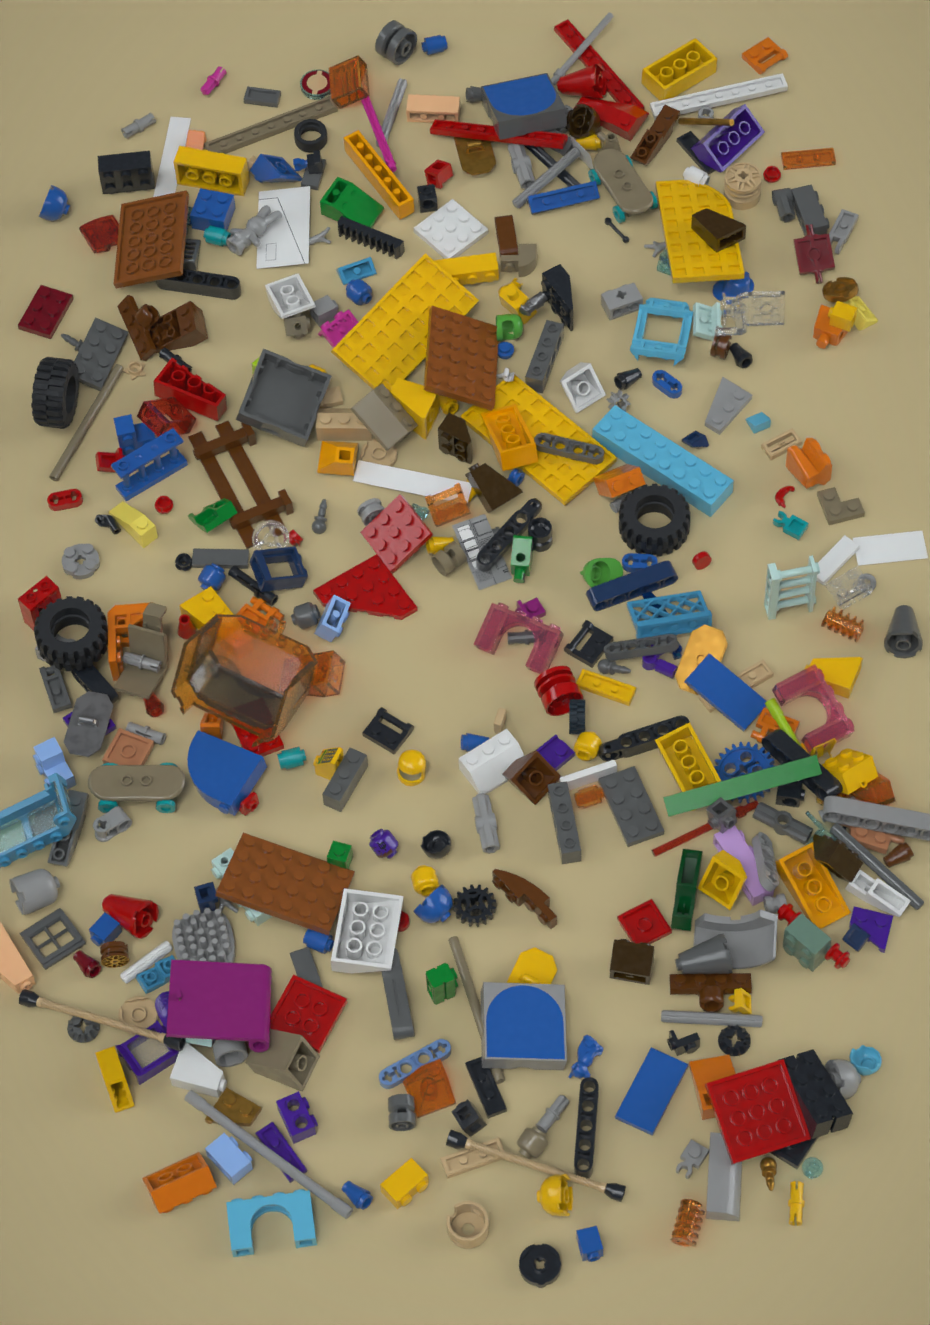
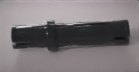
(252, 585)

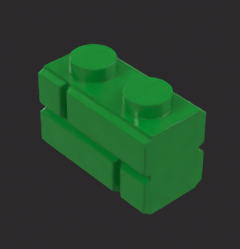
(441, 983)

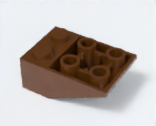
(179, 328)

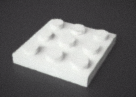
(450, 230)

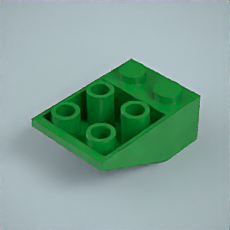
(351, 202)

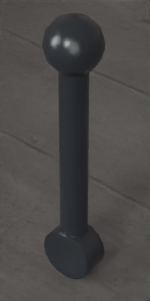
(608, 221)

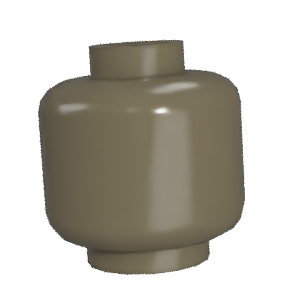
(532, 1142)

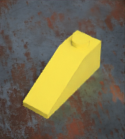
(135, 523)

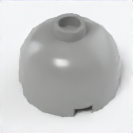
(844, 1076)

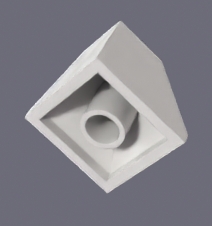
(582, 386)

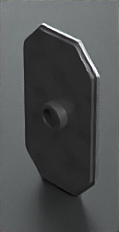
(88, 724)

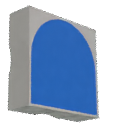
(523, 1026)

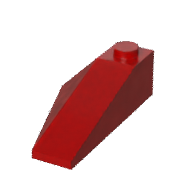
(617, 117)

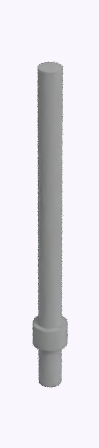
(561, 72)

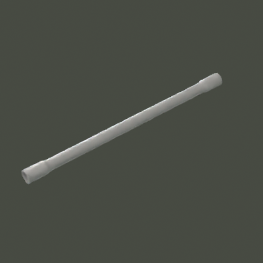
(202, 1105)

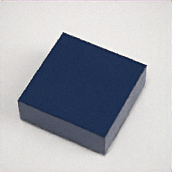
(856, 937)

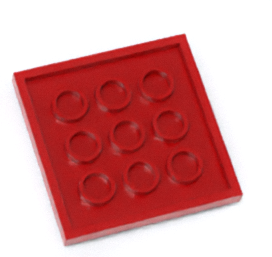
(757, 1111)

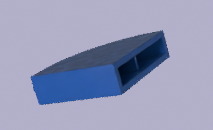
(223, 771)

